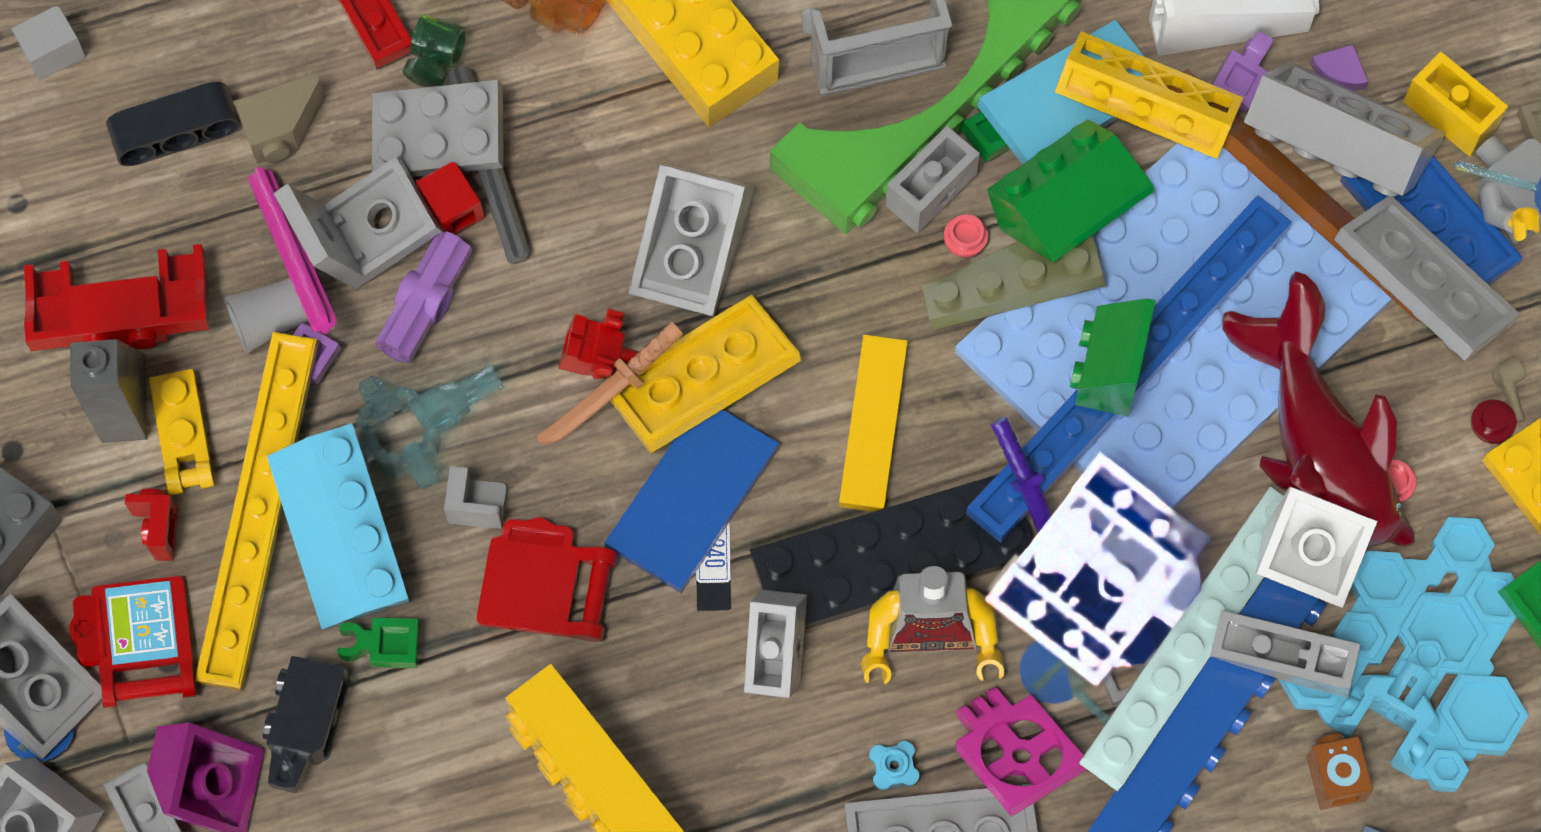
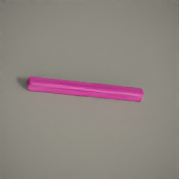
(295, 259)

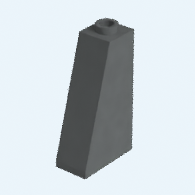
(110, 388)

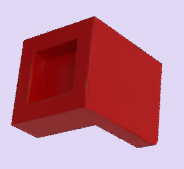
(451, 199)

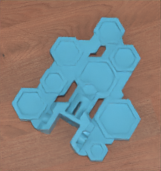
(1440, 637)

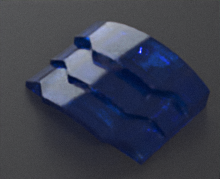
(1104, 574)

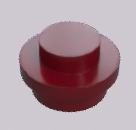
(1493, 421)

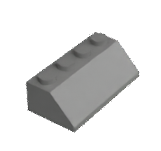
(1342, 128)

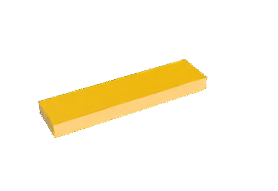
(873, 423)

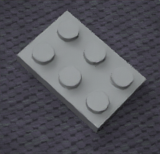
(439, 127)

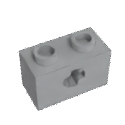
(932, 179)
(775, 643)

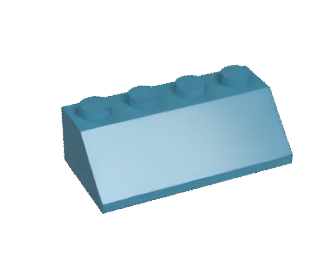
(337, 527)

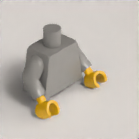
(1505, 204)

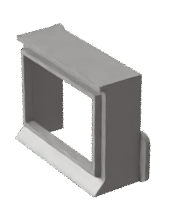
(877, 54)

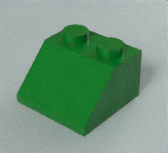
(1113, 356)

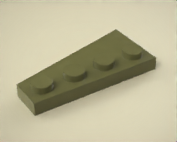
(1010, 281)

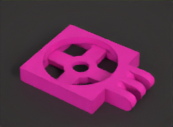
(995, 724)

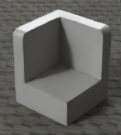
(48, 42)
(474, 501)

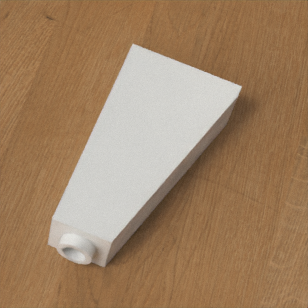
(1212, 23)

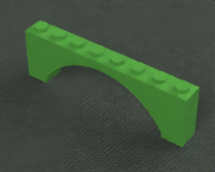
(850, 170)

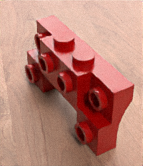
(127, 310)

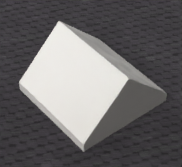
(1314, 546)

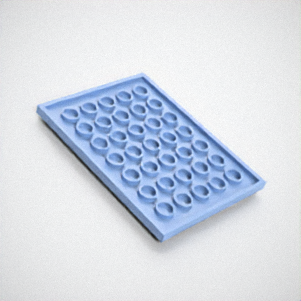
(1209, 390)

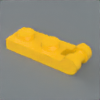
(181, 430)

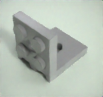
(343, 232)

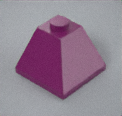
(204, 776)

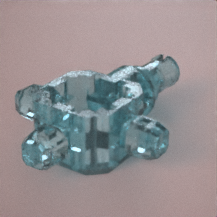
(433, 409)

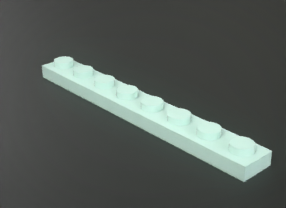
(1180, 654)

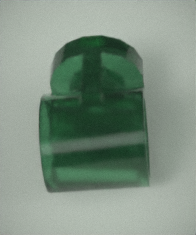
(434, 45)

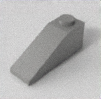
(1286, 653)

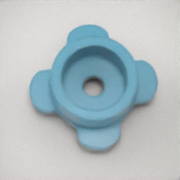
(888, 777)

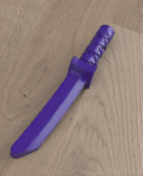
(1026, 479)

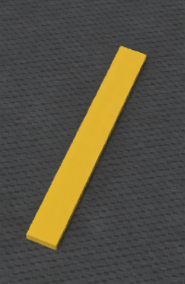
(255, 514)

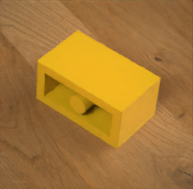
(1455, 103)

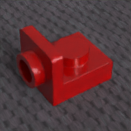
(160, 528)

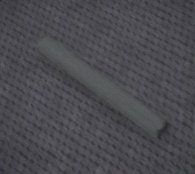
(499, 196)

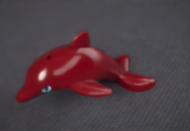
(1320, 439)

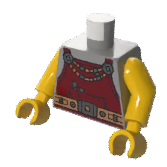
(931, 614)

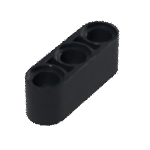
(172, 123)

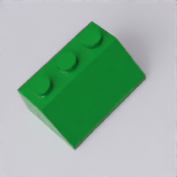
(1068, 191)

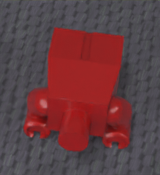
(595, 346)

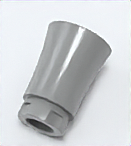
(264, 311)

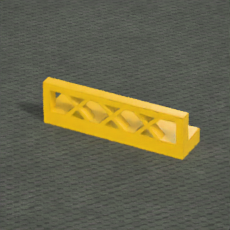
(1145, 98)

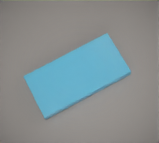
(1031, 113)

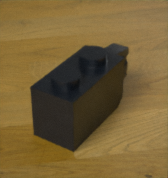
(304, 719)

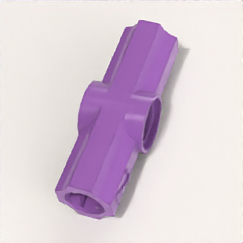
(423, 297)

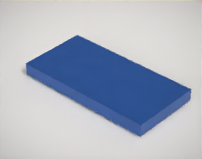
(1451, 217)
(691, 498)

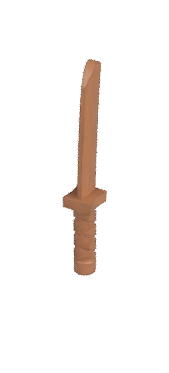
(612, 386)

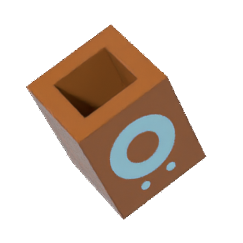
(1338, 771)

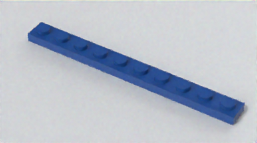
(1172, 324)

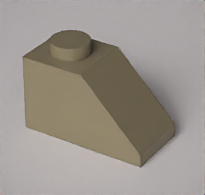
(280, 117)

